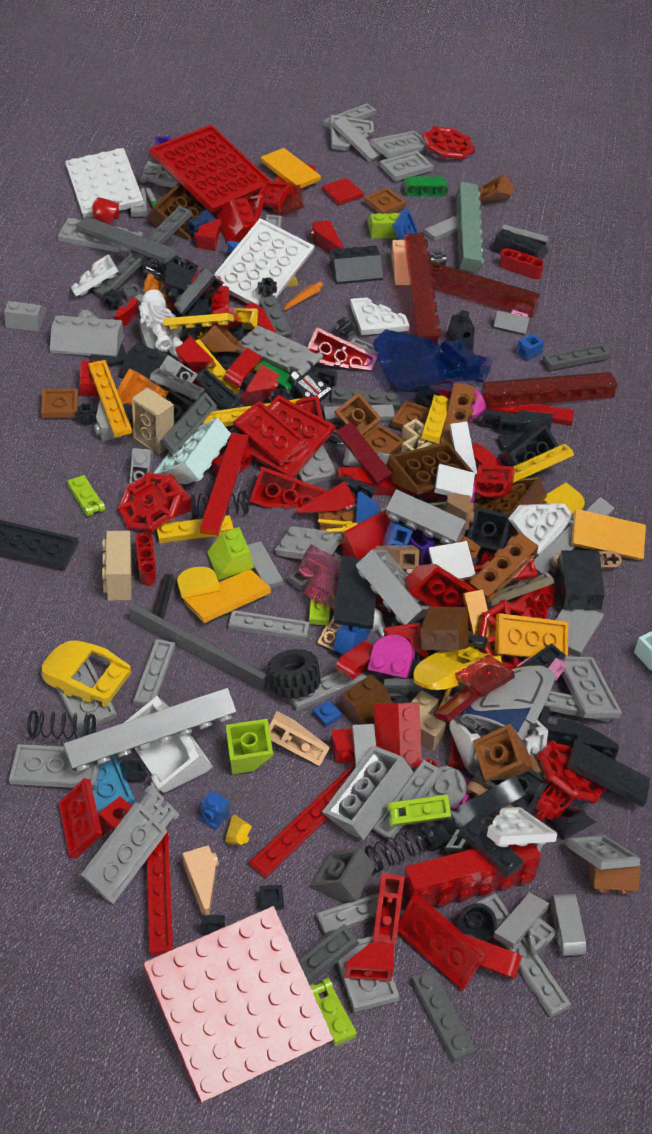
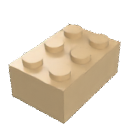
(151, 419)
(118, 565)

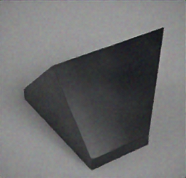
(570, 822)

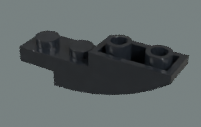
(201, 308)
(514, 423)
(567, 731)

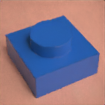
(327, 714)

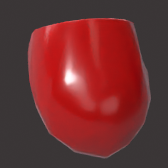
(105, 210)

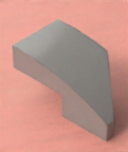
(540, 936)

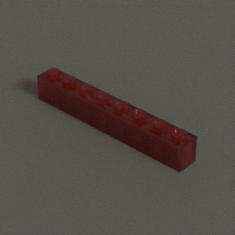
(420, 286)
(484, 289)
(548, 389)

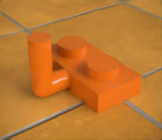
(153, 284)

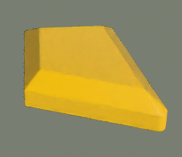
(237, 831)

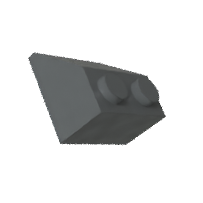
(344, 874)

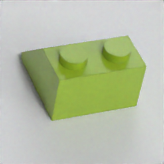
(382, 225)
(230, 554)
(249, 745)

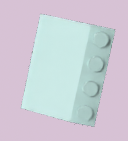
(196, 453)

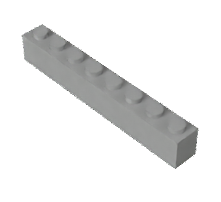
(148, 729)

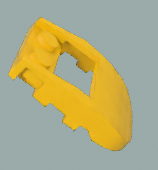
(69, 657)
(439, 669)

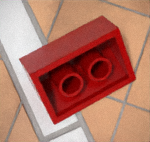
(236, 220)
(365, 536)
(437, 586)
(399, 730)

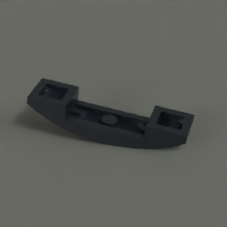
(484, 804)

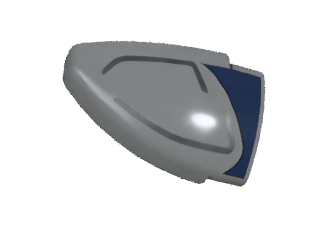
(513, 703)

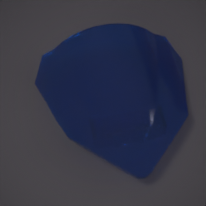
(417, 362)

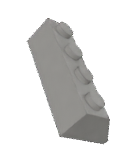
(86, 336)
(426, 518)
(388, 582)
(368, 791)

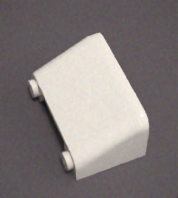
(464, 741)
(174, 760)

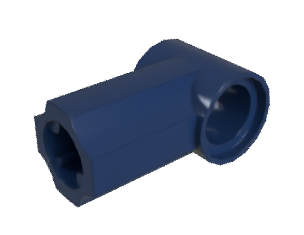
(203, 218)

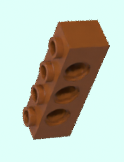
(460, 394)
(519, 545)

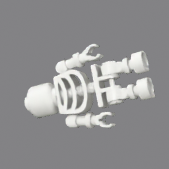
(152, 312)

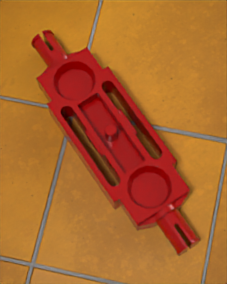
(550, 805)

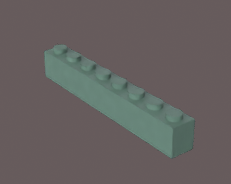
(469, 227)

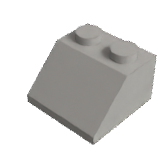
(24, 316)

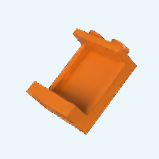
(135, 383)

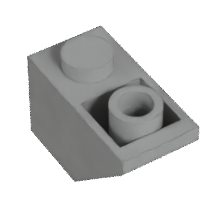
(177, 369)
(140, 463)

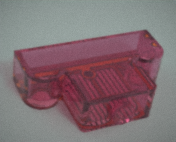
(323, 572)

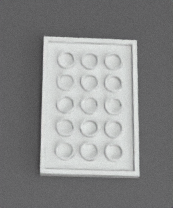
(104, 176)
(263, 254)

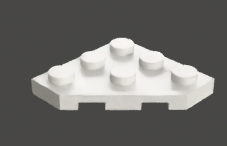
(100, 270)
(376, 318)
(541, 522)
(520, 828)

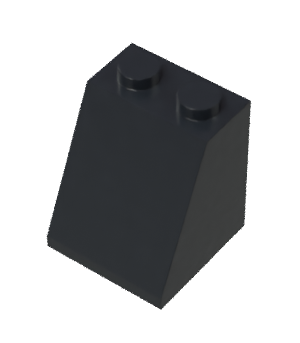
(580, 580)

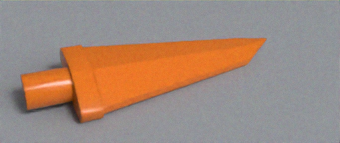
(309, 291)

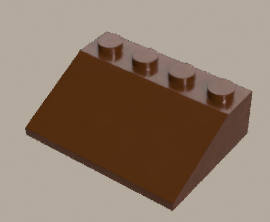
(170, 202)
(418, 467)
(523, 492)

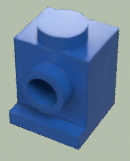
(529, 347)
(214, 810)

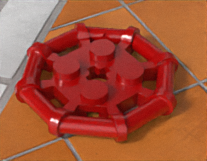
(448, 143)
(142, 491)
(487, 617)
(568, 781)

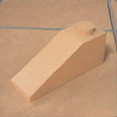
(399, 263)
(297, 738)
(201, 872)

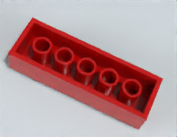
(465, 876)

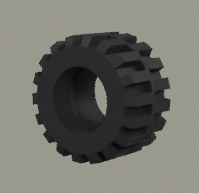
(294, 673)

